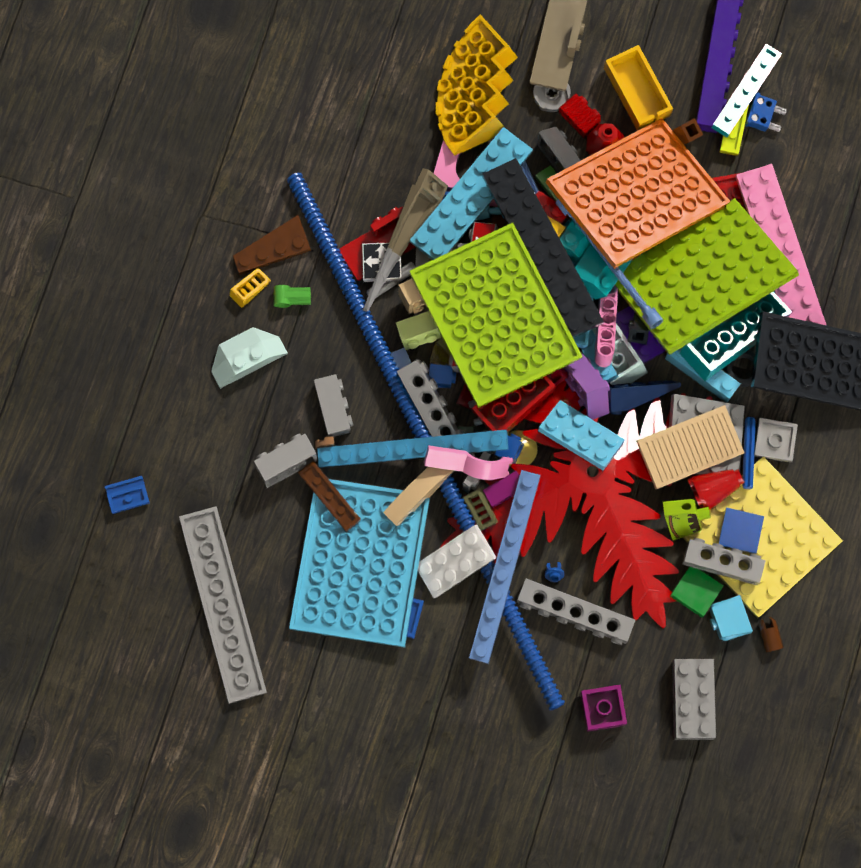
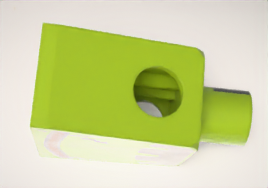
(684, 517)

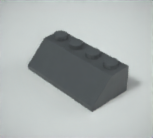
(556, 149)

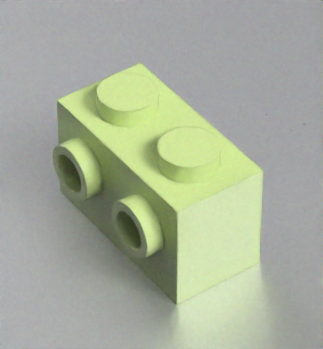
(418, 330)

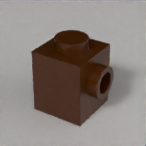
(688, 131)

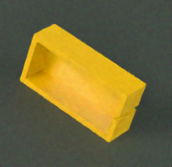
(638, 87)

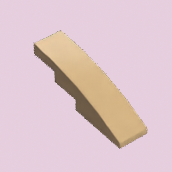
(416, 493)

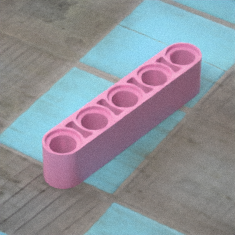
(606, 332)

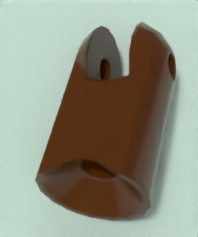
(770, 636)

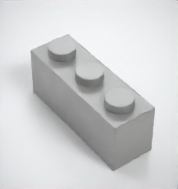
(333, 405)

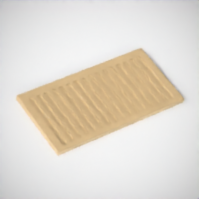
(690, 447)

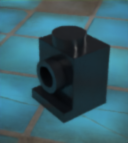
(637, 331)

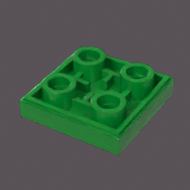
(696, 591)

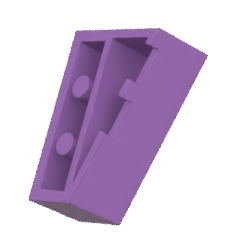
(589, 387)

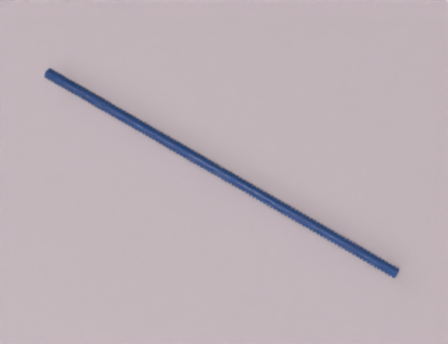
(415, 420)

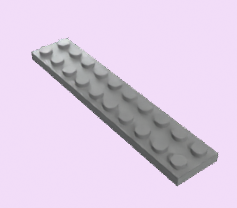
(222, 605)

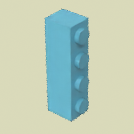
(719, 384)

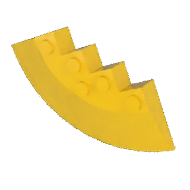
(472, 87)

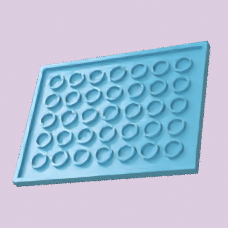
(362, 578)

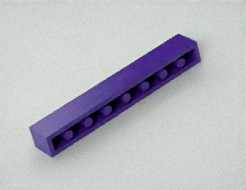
(718, 63)

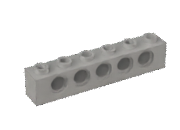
(408, 375)
(550, 595)

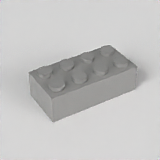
(693, 699)

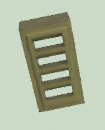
(479, 492)

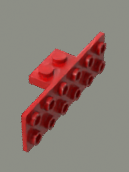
(380, 232)

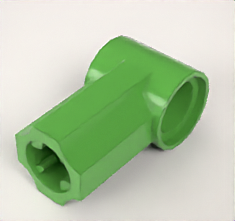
(286, 296)

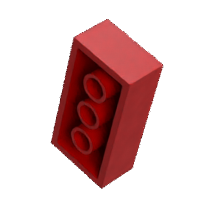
(514, 407)

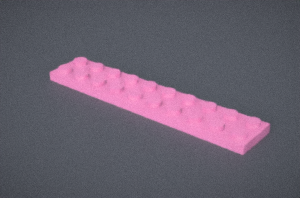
(768, 209)

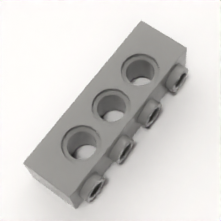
(751, 575)

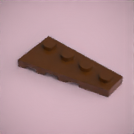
(276, 246)

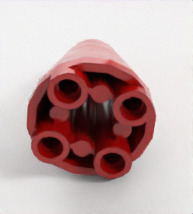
(715, 486)

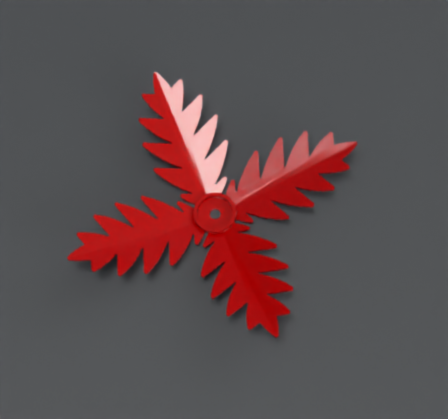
(610, 514)

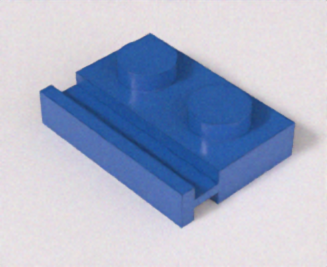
(127, 494)

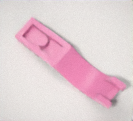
(463, 461)

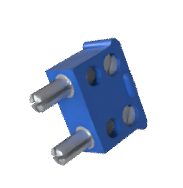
(760, 112)

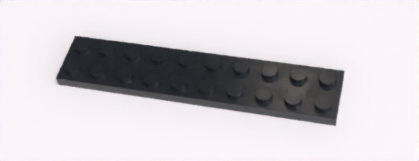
(523, 209)

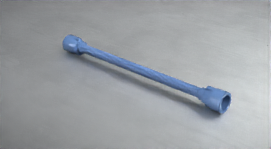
(650, 315)

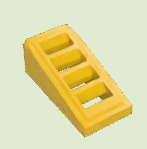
(238, 298)

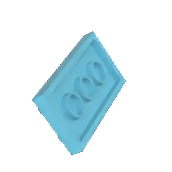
(581, 435)

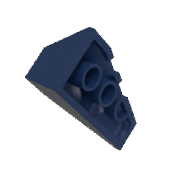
(626, 397)

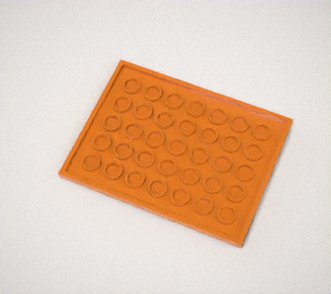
(637, 192)

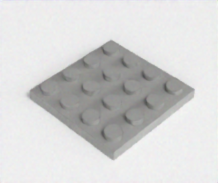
(688, 407)

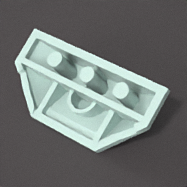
(245, 355)

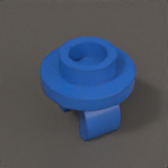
(554, 574)

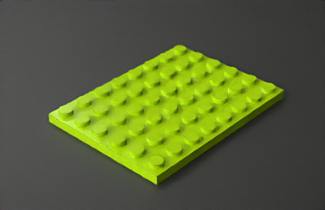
(706, 275)
(495, 315)

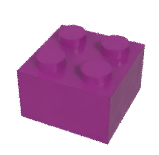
(603, 708)

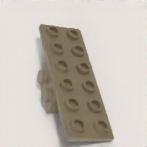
(558, 43)

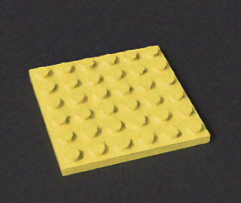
(790, 537)

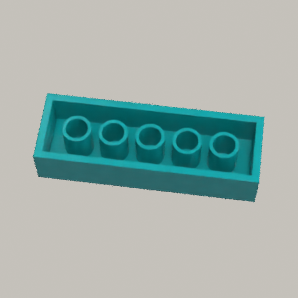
(730, 338)

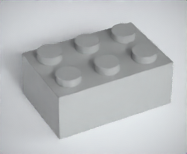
(285, 459)

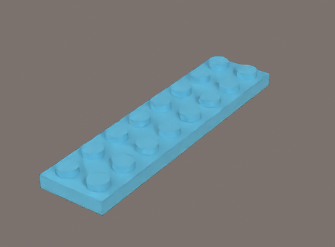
(467, 197)

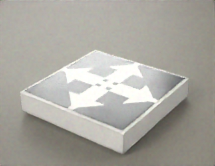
(372, 258)

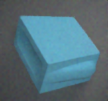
(730, 619)

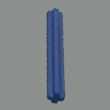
(749, 447)

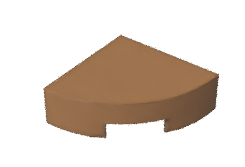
(327, 442)

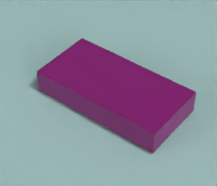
(502, 489)

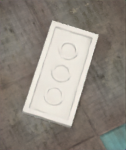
(455, 561)

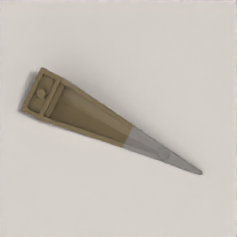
(419, 205)

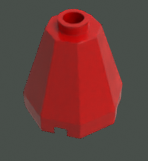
(602, 137)

